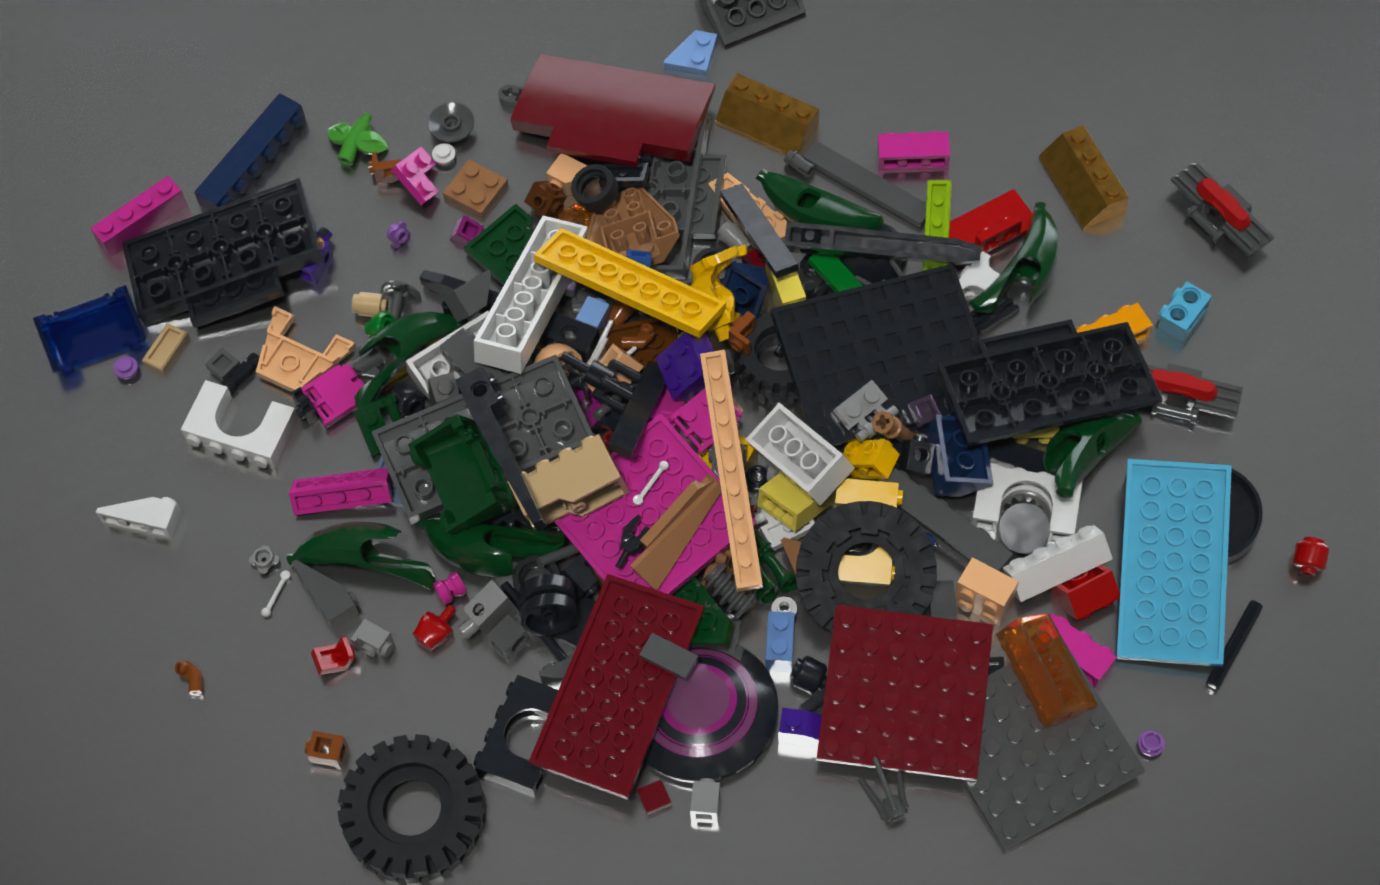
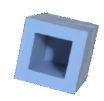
(594, 313)

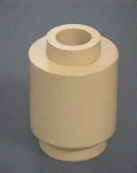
(369, 304)

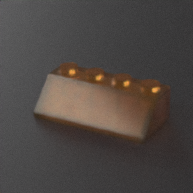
(1046, 669)

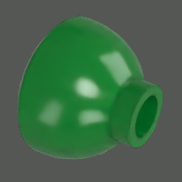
(377, 322)

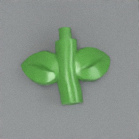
(356, 138)

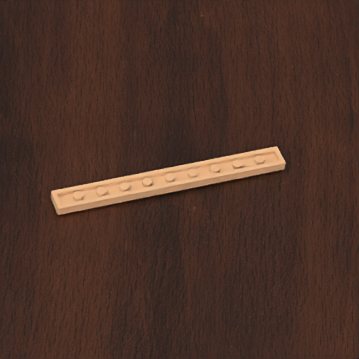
(731, 471)

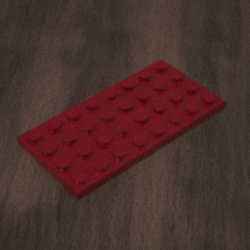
(610, 694)

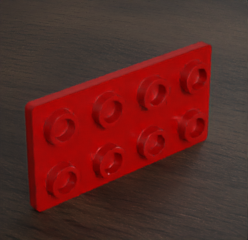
(993, 222)

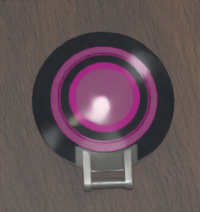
(716, 716)

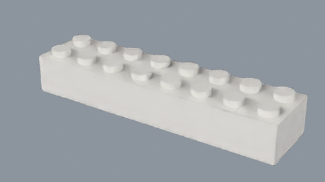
(523, 304)

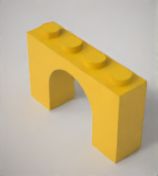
(876, 567)

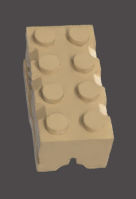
(575, 481)

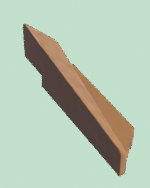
(674, 530)

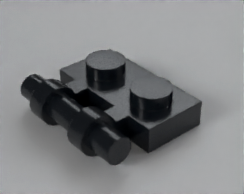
(630, 176)

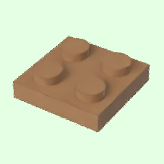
(475, 188)

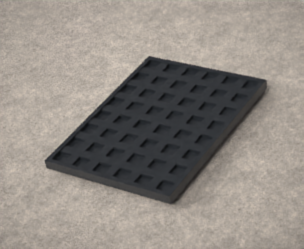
(877, 333)

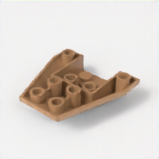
(635, 223)

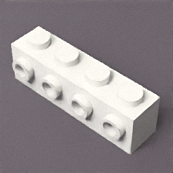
(1059, 562)

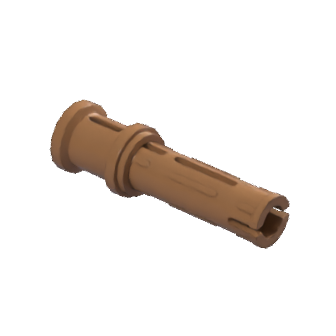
(891, 427)

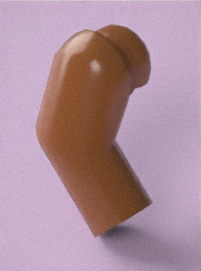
(642, 338)
(192, 674)

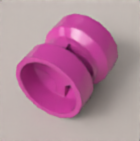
(450, 588)

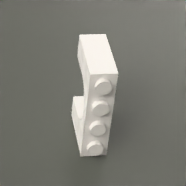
(261, 446)
(1009, 481)

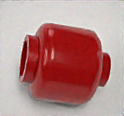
(1310, 555)

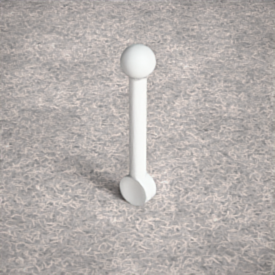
(638, 499)
(285, 576)

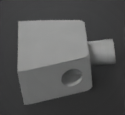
(487, 610)

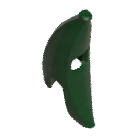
(811, 205)
(1032, 263)
(403, 340)
(1083, 445)
(353, 545)
(495, 554)

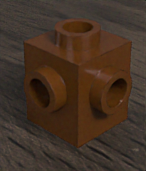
(545, 199)

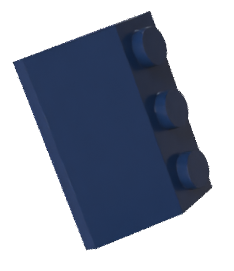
(955, 465)

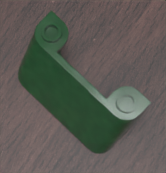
(463, 474)

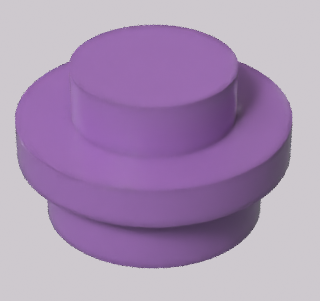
(125, 367)
(1151, 743)

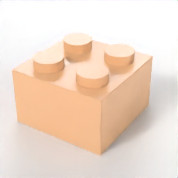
(985, 592)

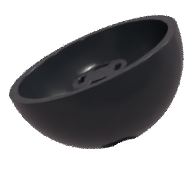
(870, 268)

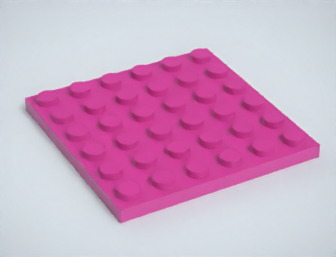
(600, 532)

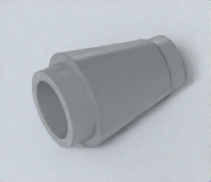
(733, 235)

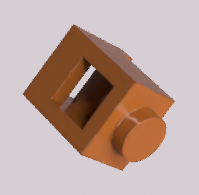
(321, 741)

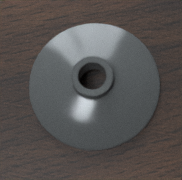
(451, 115)

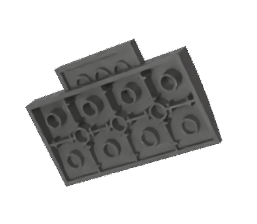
(685, 194)
(538, 425)

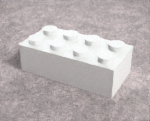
(800, 453)

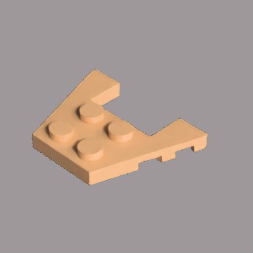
(291, 363)

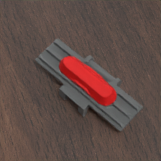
(1227, 203)
(1200, 393)

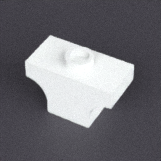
(977, 277)

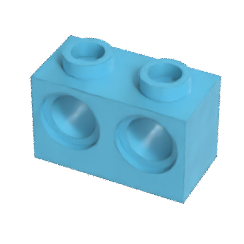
(1187, 312)

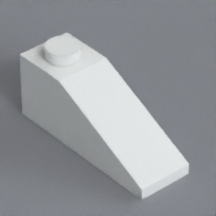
(145, 515)

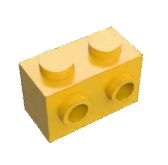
(871, 458)

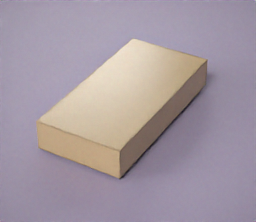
(165, 348)

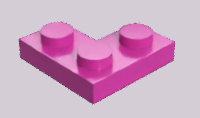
(412, 175)

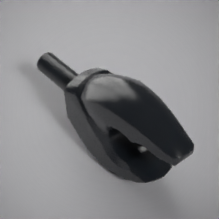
(629, 543)

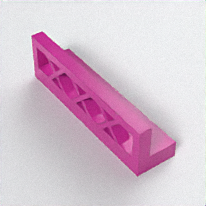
(341, 491)

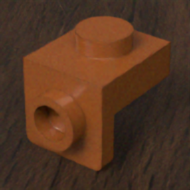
(382, 169)
(740, 330)

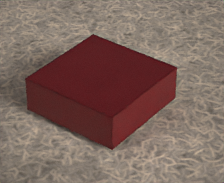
(654, 797)

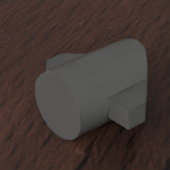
(367, 364)

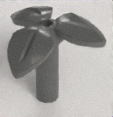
(399, 289)

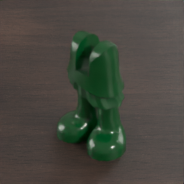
(785, 580)

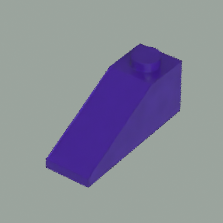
(799, 728)

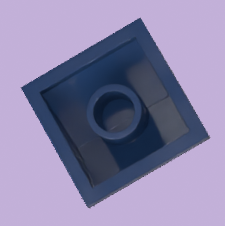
(748, 286)

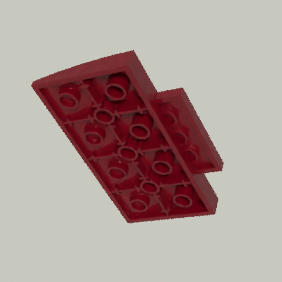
(611, 111)

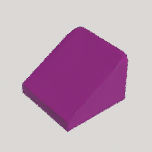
(466, 230)

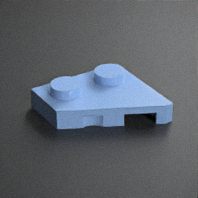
(693, 53)

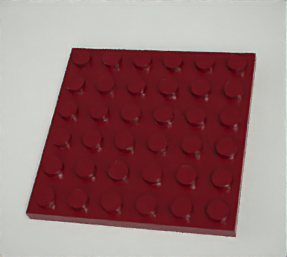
(905, 692)

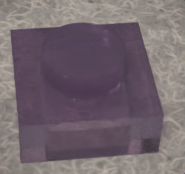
(923, 410)

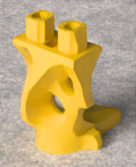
(706, 279)

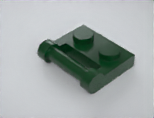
(370, 419)

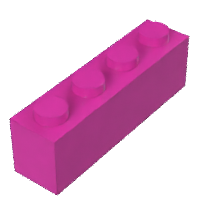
(139, 215)

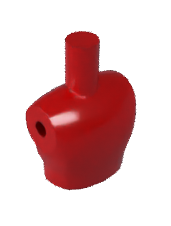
(434, 629)

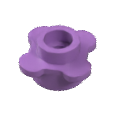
(398, 234)

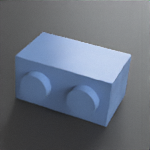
(780, 641)

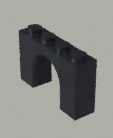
(496, 761)

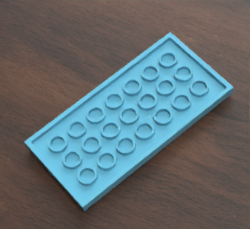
(1174, 562)

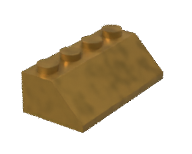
(767, 115)
(1084, 177)

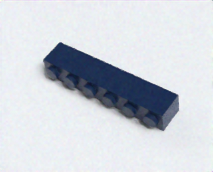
(251, 153)

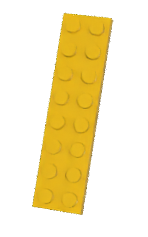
(630, 282)

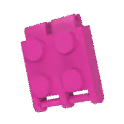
(334, 393)
(697, 418)

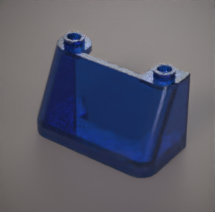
(91, 331)

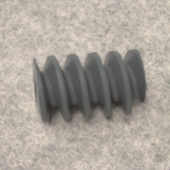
(727, 589)

